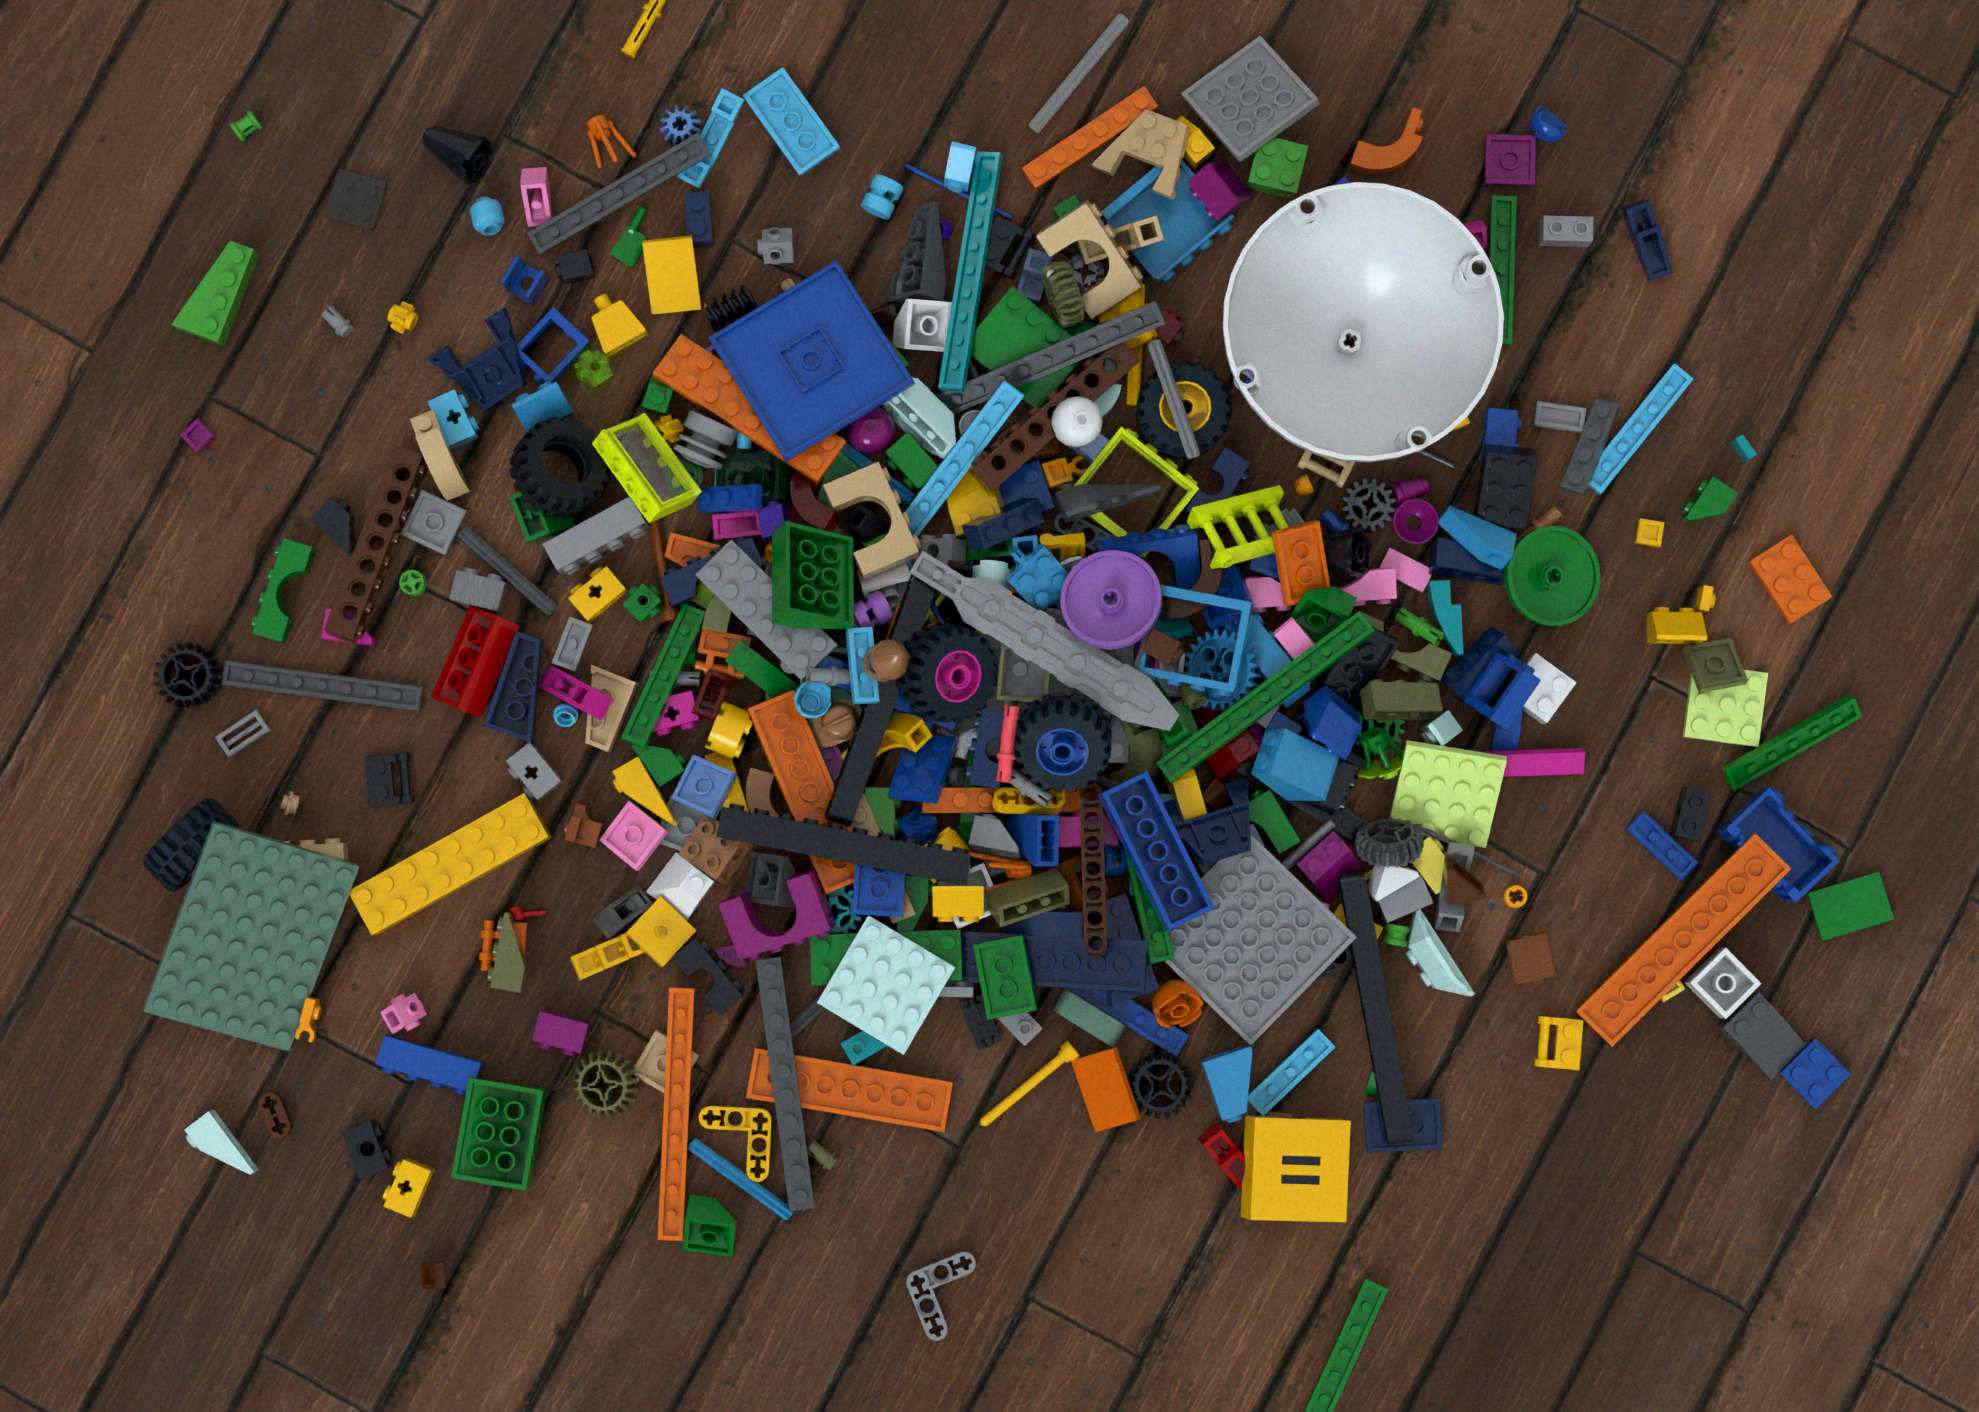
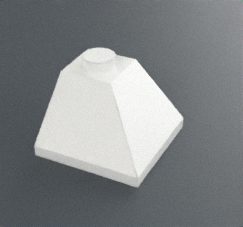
(922, 325)
(681, 885)

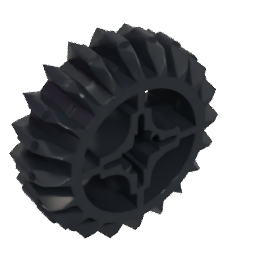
(179, 681)
(1176, 1099)

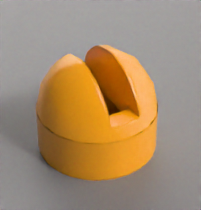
(1303, 485)

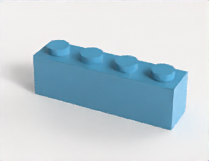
(1270, 654)

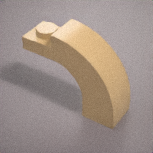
(1130, 236)
(438, 456)

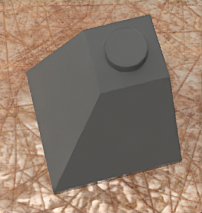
(768, 879)

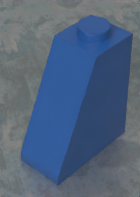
(1036, 837)

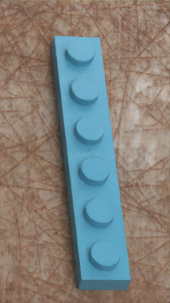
(1639, 426)

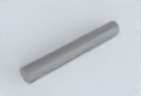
(1308, 844)

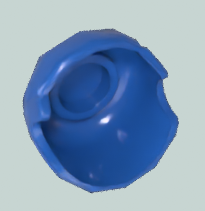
(1546, 125)

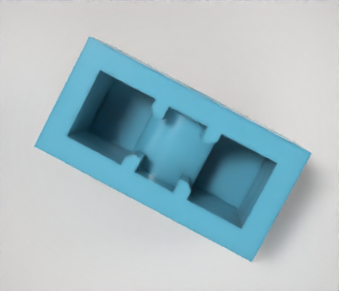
(458, 433)

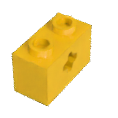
(611, 591)
(419, 1177)

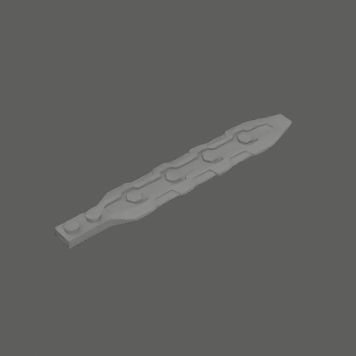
(1050, 645)

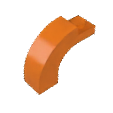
(1385, 159)

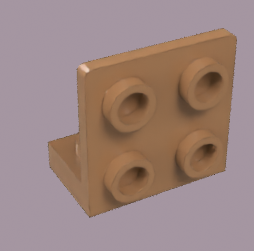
(713, 854)

